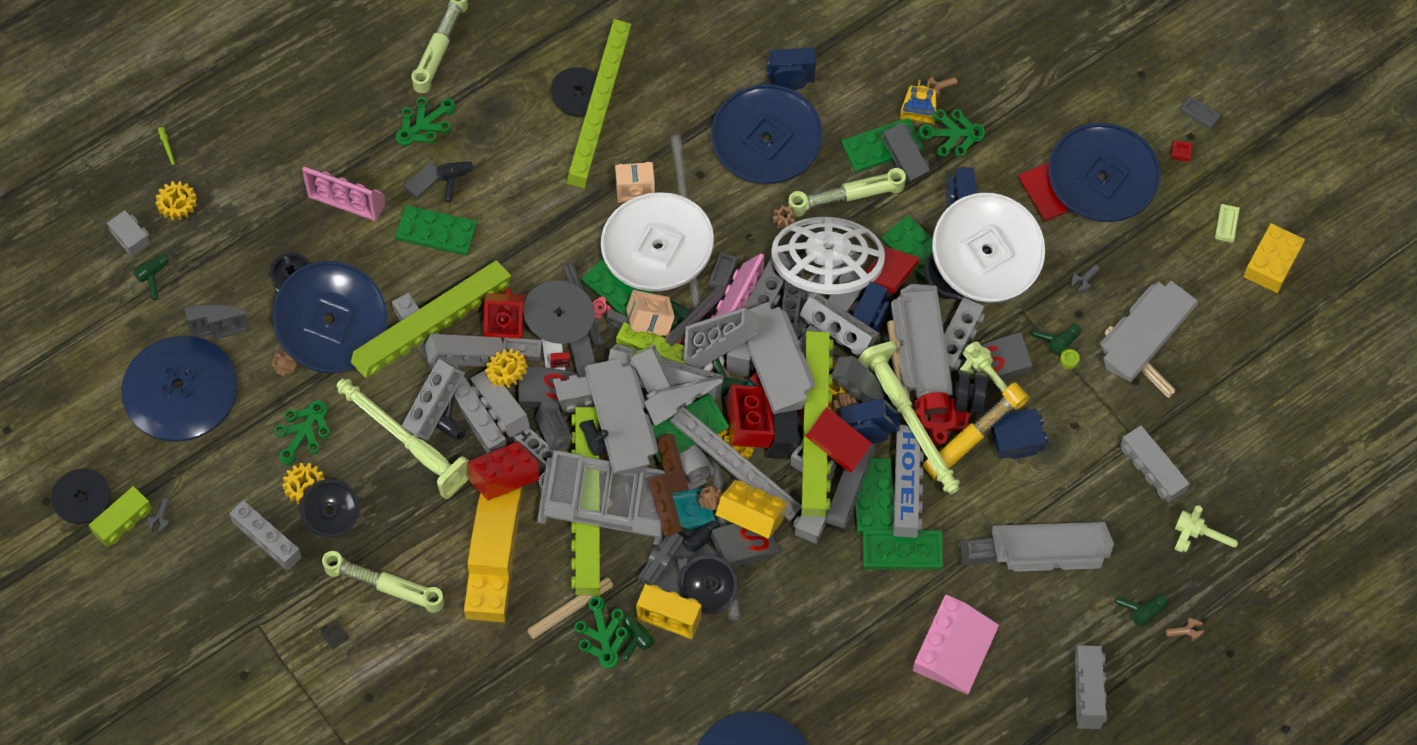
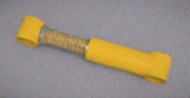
(1012, 398)

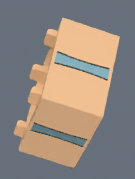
(634, 180)
(650, 313)

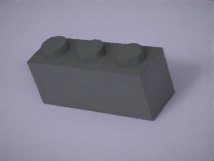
(905, 152)
(857, 380)

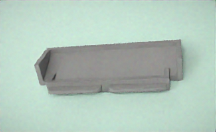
(1146, 329)
(921, 340)
(778, 362)
(621, 413)
(1052, 546)

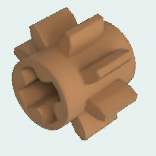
(780, 214)
(283, 363)
(843, 400)
(710, 497)

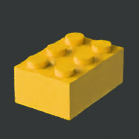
(1274, 258)
(752, 508)
(669, 611)

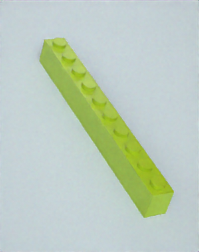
(598, 104)
(430, 319)
(815, 459)
(587, 536)

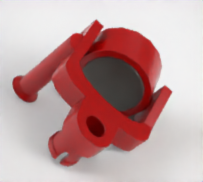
(935, 404)

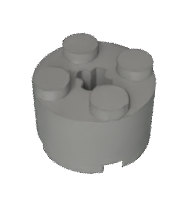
(696, 467)

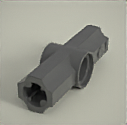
(660, 559)

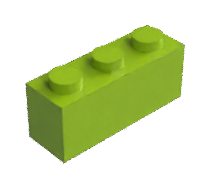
(120, 517)

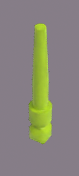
(164, 138)

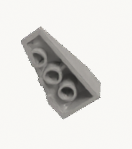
(666, 401)

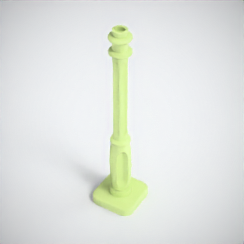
(876, 359)
(451, 475)

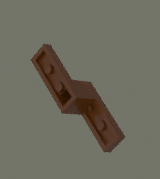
(668, 485)

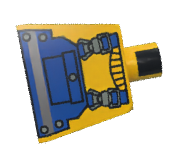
(920, 103)

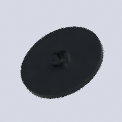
(564, 89)
(66, 494)

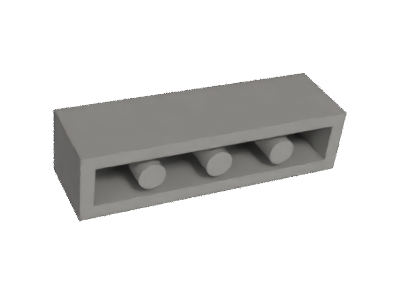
(462, 349)
(651, 369)
(500, 405)
(1154, 464)

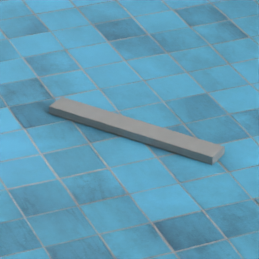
(730, 458)

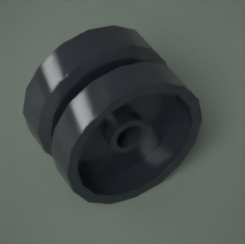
(285, 266)
(969, 392)

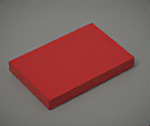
(1041, 194)
(895, 270)
(838, 439)

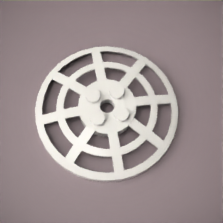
(838, 254)

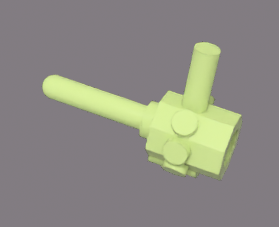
(980, 359)
(1193, 525)

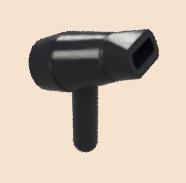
(451, 171)
(448, 425)
(594, 438)
(699, 538)

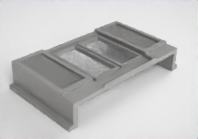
(591, 494)

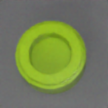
(1069, 359)

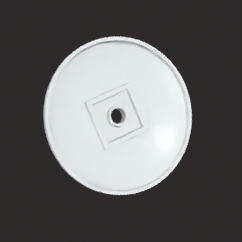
(655, 219)
(995, 223)

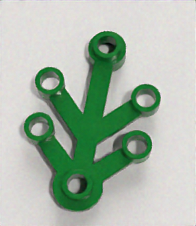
(423, 124)
(953, 132)
(303, 429)
(603, 634)

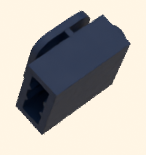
(791, 67)
(961, 185)
(873, 307)
(872, 419)
(1019, 434)

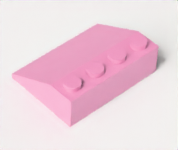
(343, 194)
(742, 286)
(955, 645)

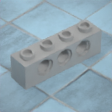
(770, 279)
(968, 311)
(811, 313)
(433, 399)
(265, 535)

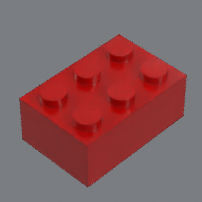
(749, 416)
(503, 470)

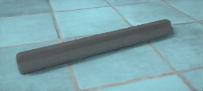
(574, 279)
(679, 331)

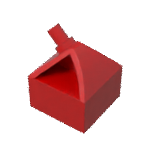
(504, 315)

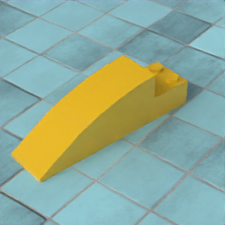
(492, 557)

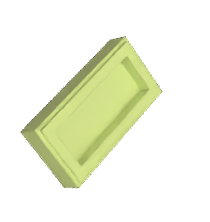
(1227, 223)

